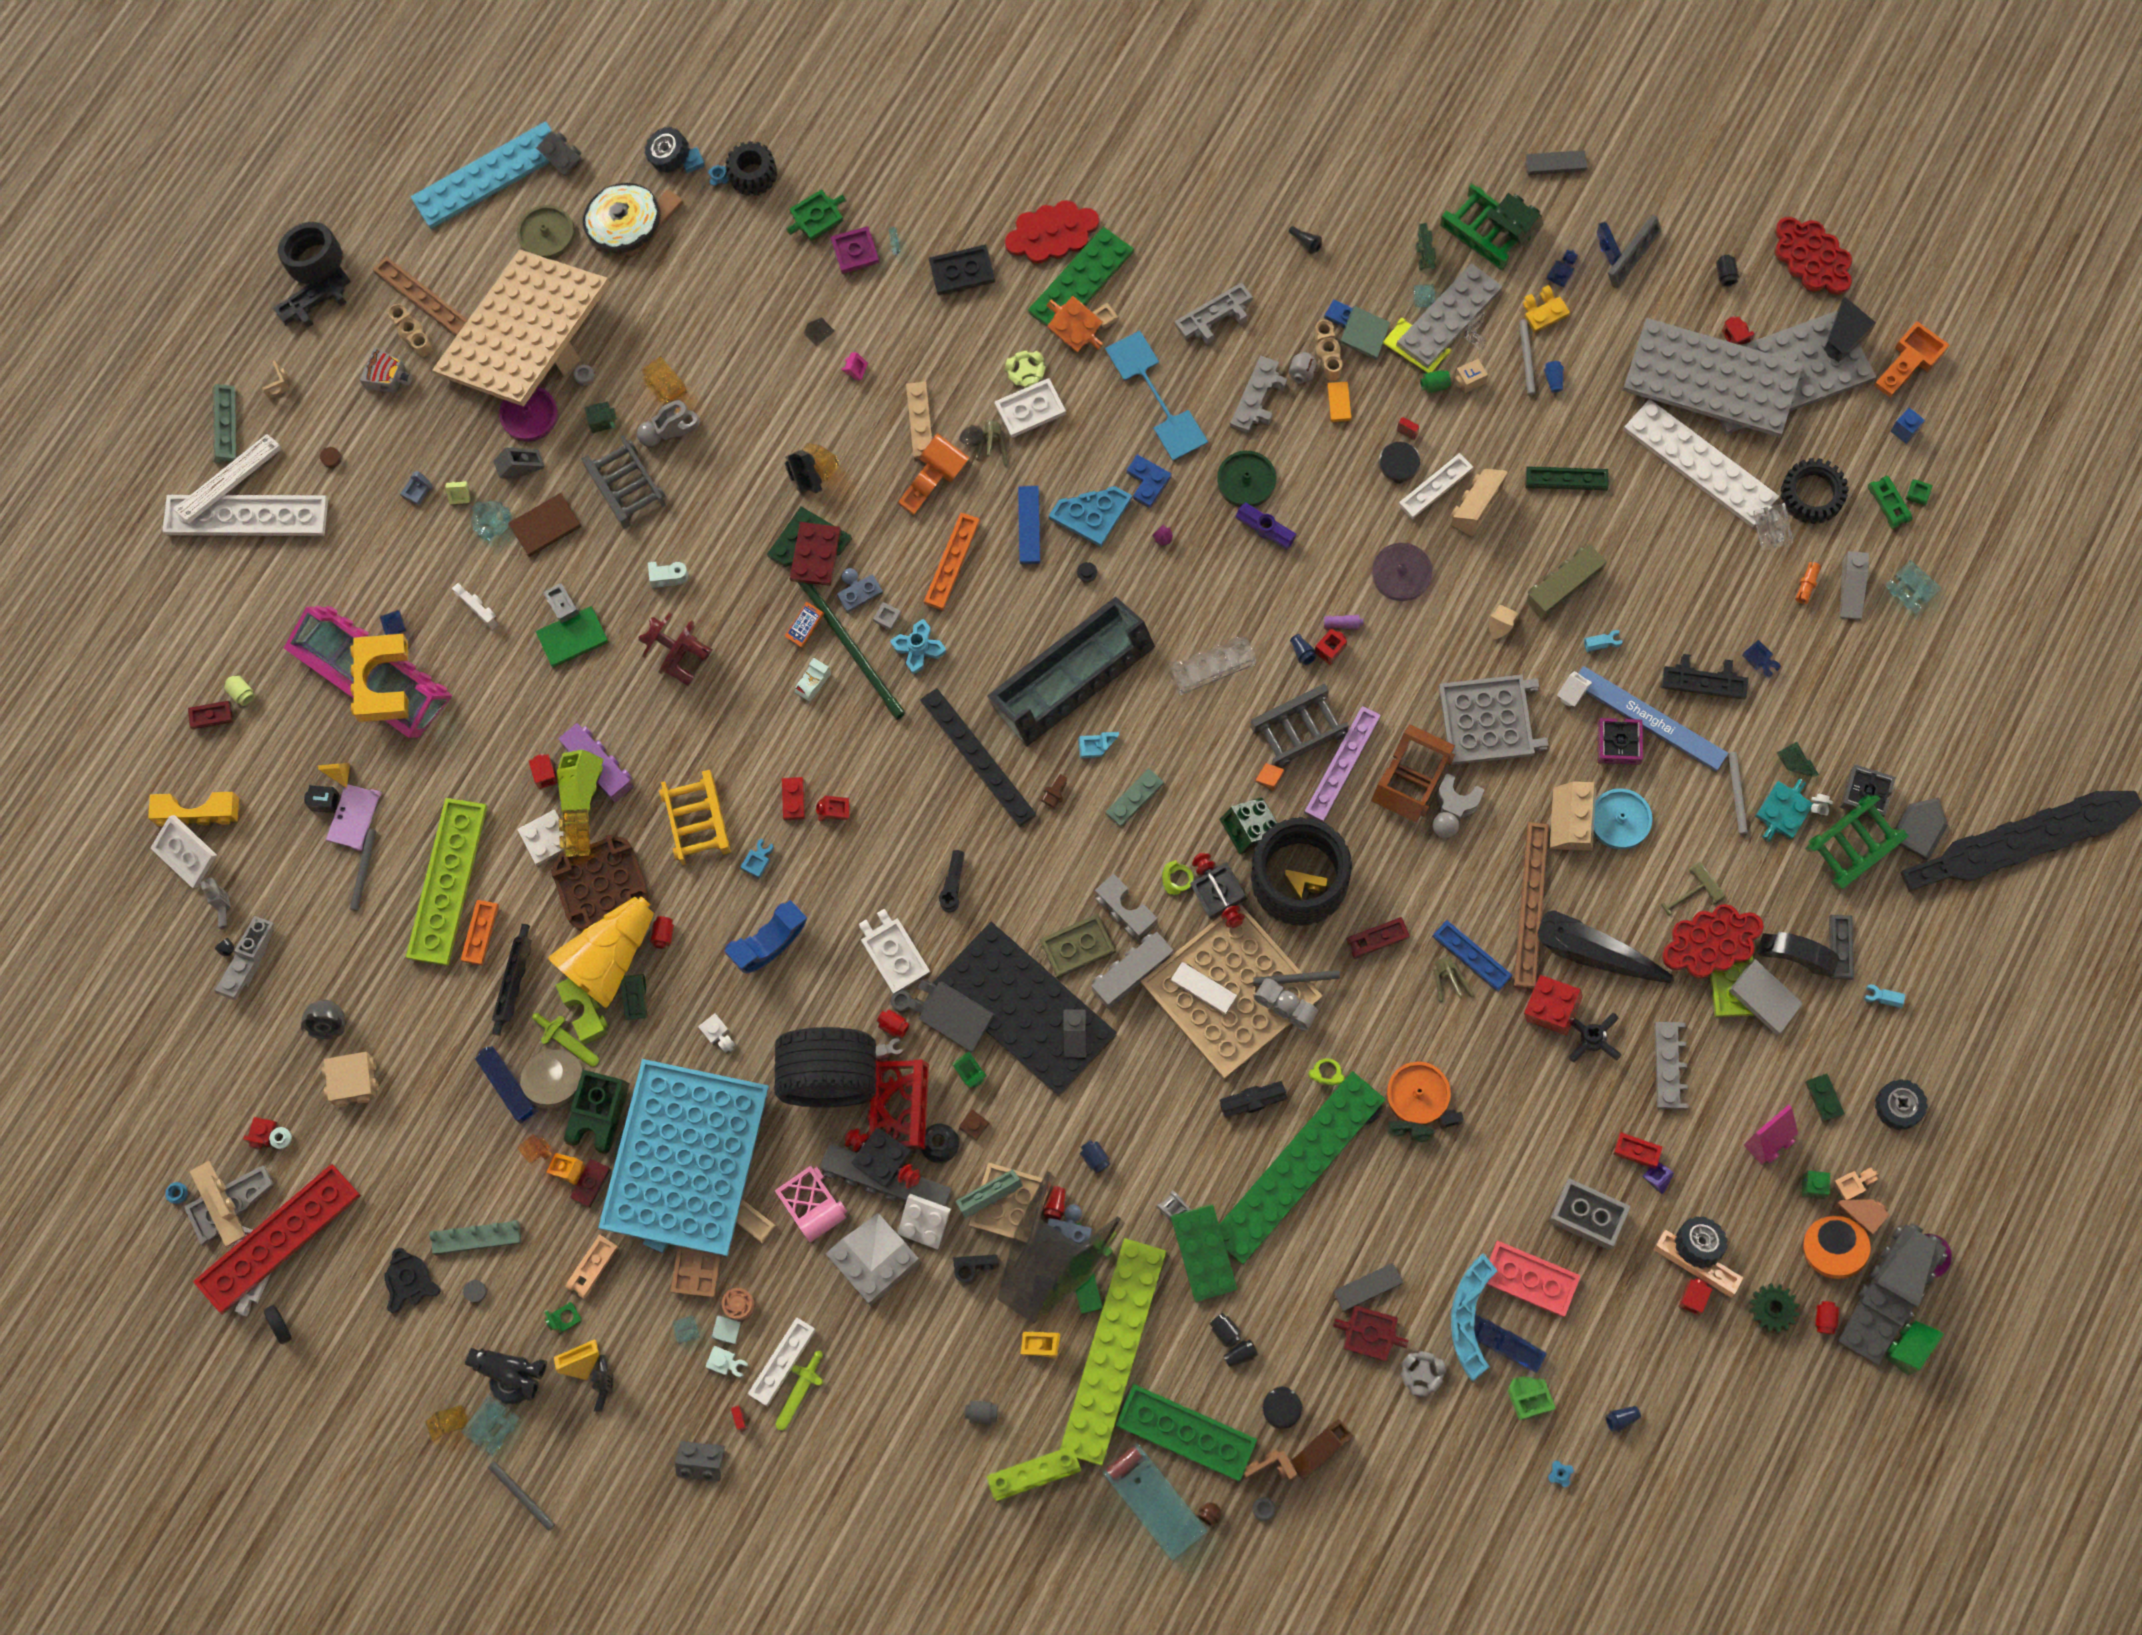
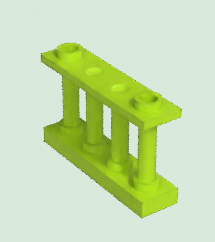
(1034, 1473)

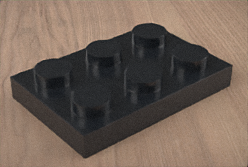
(961, 270)

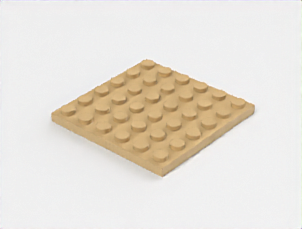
(1231, 960)

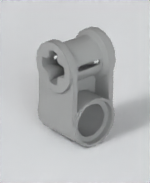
(1172, 1205)

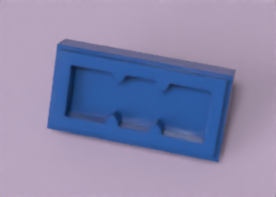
(1338, 313)

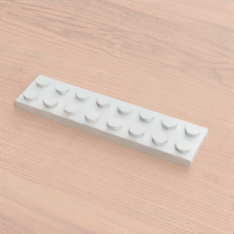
(1699, 462)
(252, 516)

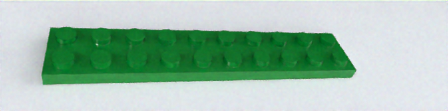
(1299, 1166)

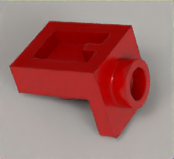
(833, 808)
(260, 1133)

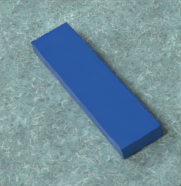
(1029, 525)
(1472, 956)

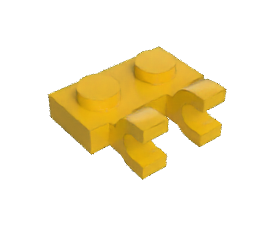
(1546, 314)

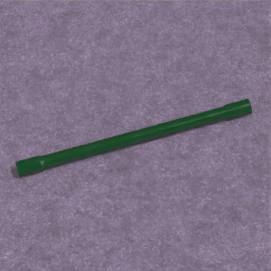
(890, 702)

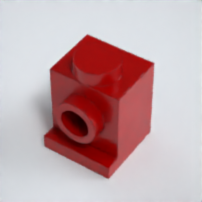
(1737, 331)
(1332, 638)

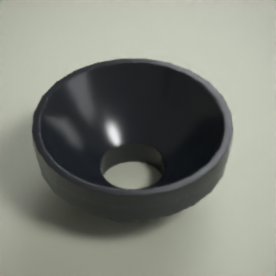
(945, 1152)

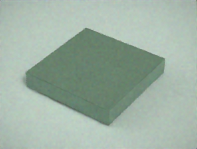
(1364, 332)

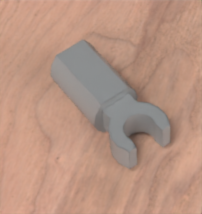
(883, 1051)

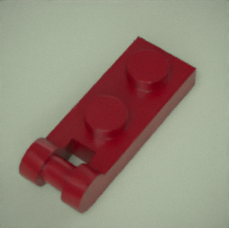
(1378, 937)

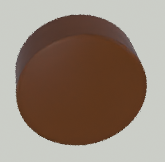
(330, 457)

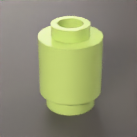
(239, 690)

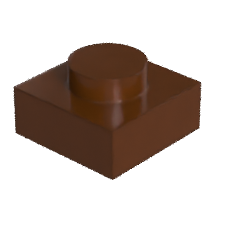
(974, 1124)

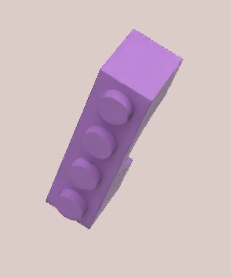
(612, 779)

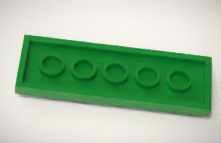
(1084, 274)
(1186, 1432)

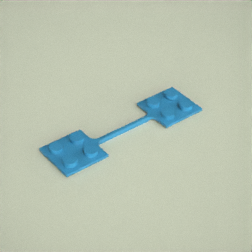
(1178, 433)

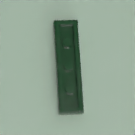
(1567, 478)

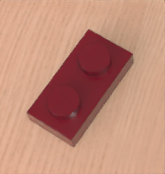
(210, 715)

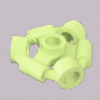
(1025, 368)

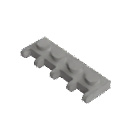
(1668, 1065)

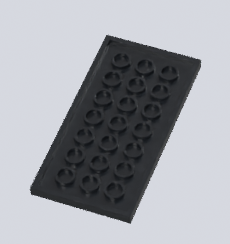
(1025, 1005)

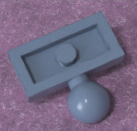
(858, 592)
(1076, 1233)

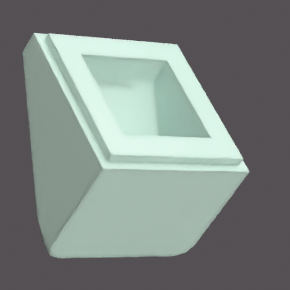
(726, 1330)

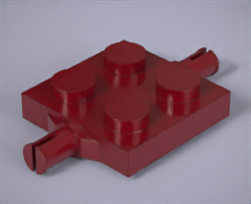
(1370, 1333)

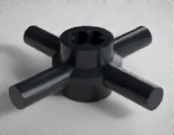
(1589, 1039)

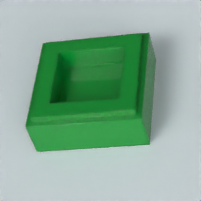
(1919, 492)

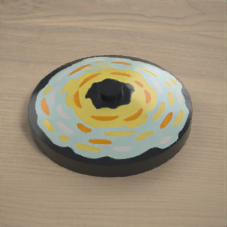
(621, 218)

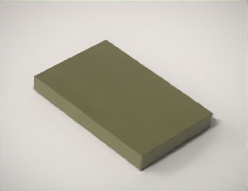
(1077, 946)

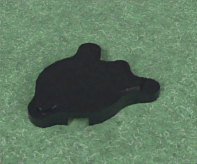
(408, 1279)

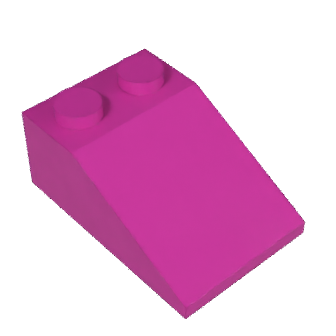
(1773, 1136)

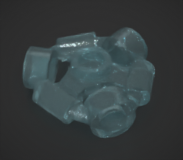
(489, 519)

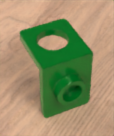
(554, 1319)

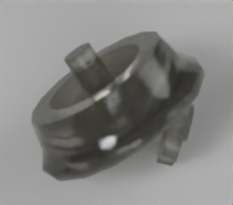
(971, 436)

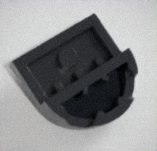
(802, 471)

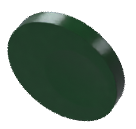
(1246, 478)

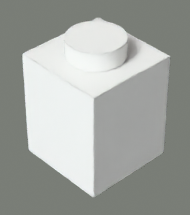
(1574, 689)

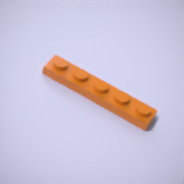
(951, 561)

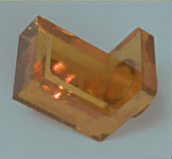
(534, 1148)

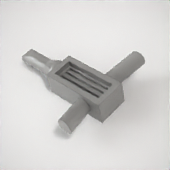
(218, 899)

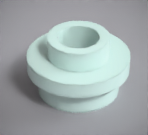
(287, 1137)

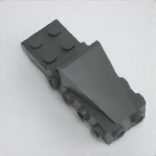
(1893, 1291)

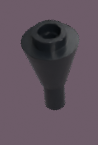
(1310, 241)

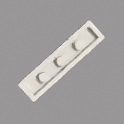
(1435, 486)
(782, 1361)

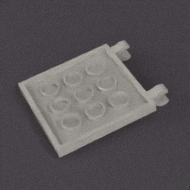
(1489, 719)

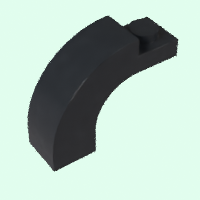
(1799, 949)

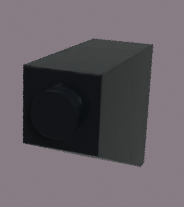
(1848, 330)

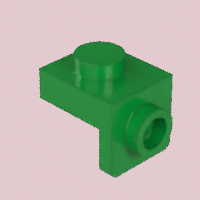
(969, 1070)

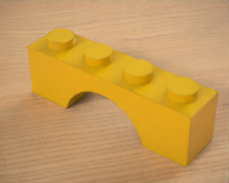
(219, 808)

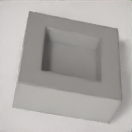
(887, 616)

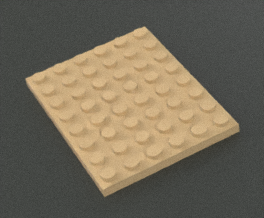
(521, 327)

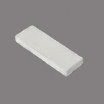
(1203, 988)

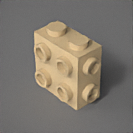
(350, 1079)

